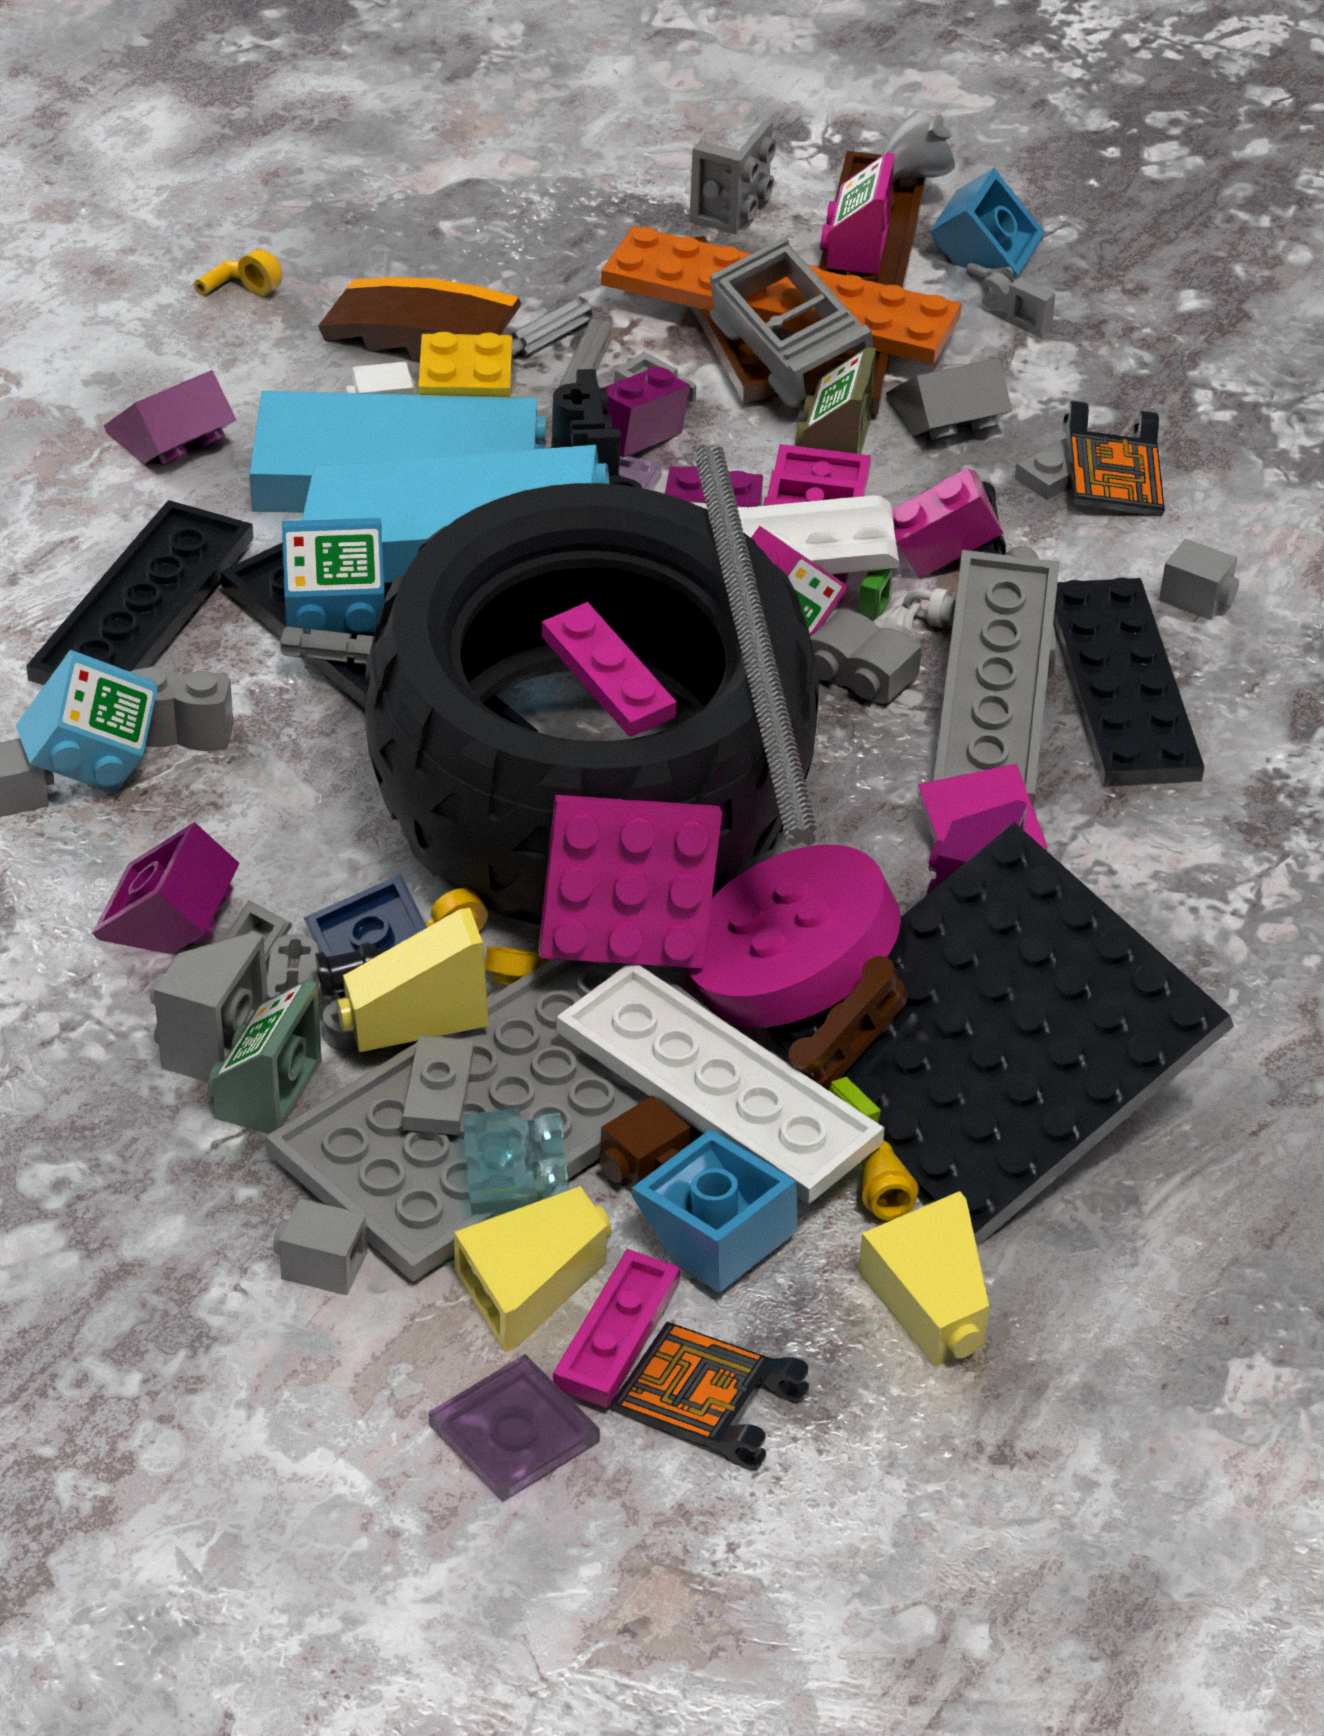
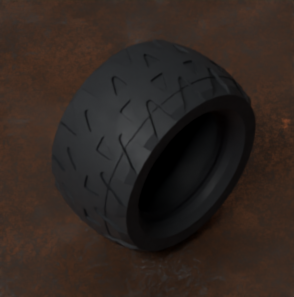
(470, 624)

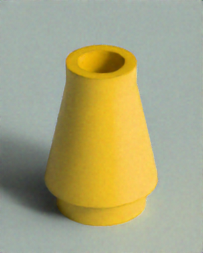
(887, 1184)

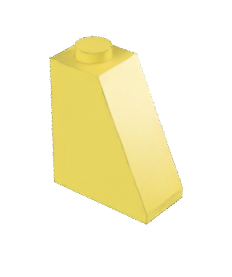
(419, 987)
(531, 1261)
(930, 1277)

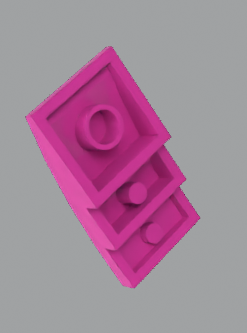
(817, 475)

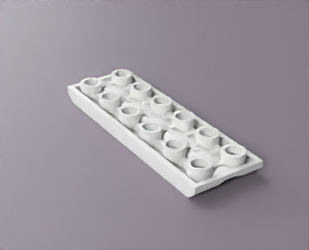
(832, 533)

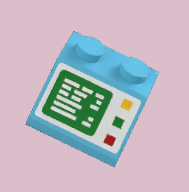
(89, 722)

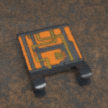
(1112, 468)
(703, 1388)

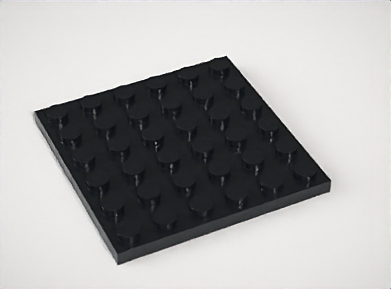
(1020, 1031)

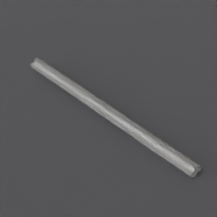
(756, 648)

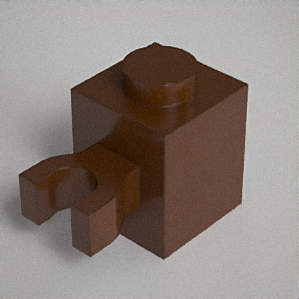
(641, 1141)

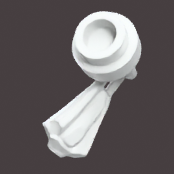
(939, 612)

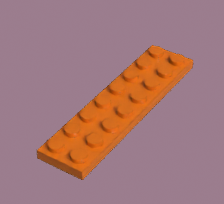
(680, 268)

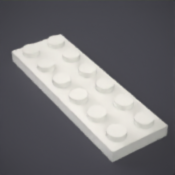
(719, 1079)

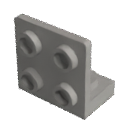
(730, 182)

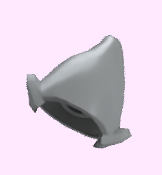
(921, 147)

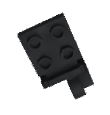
(582, 420)

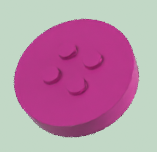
(795, 935)

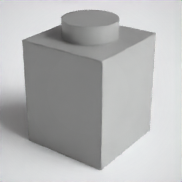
(1199, 579)
(20, 782)
(321, 1246)

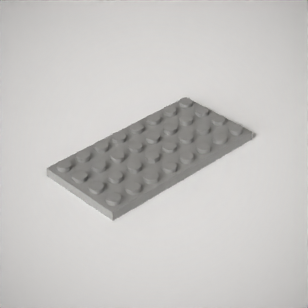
(417, 1182)

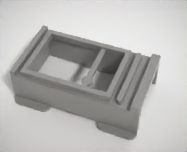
(801, 351)

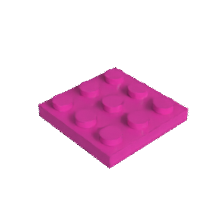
(629, 881)

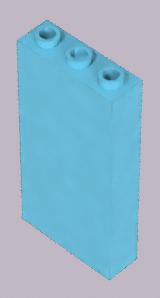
(347, 428)
(431, 492)

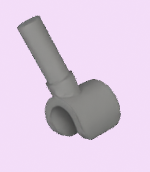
(983, 272)

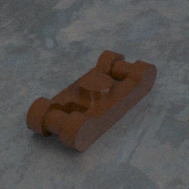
(851, 1024)

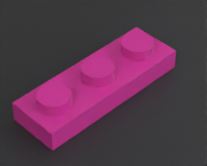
(609, 669)
(616, 1328)

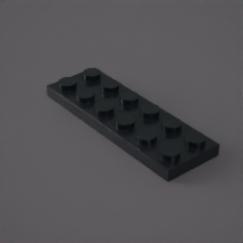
(147, 591)
(1124, 684)

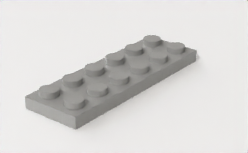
(997, 666)

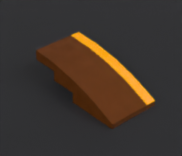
(401, 309)

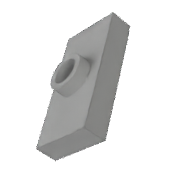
(438, 1085)

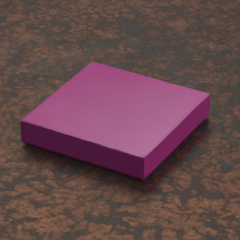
(973, 793)

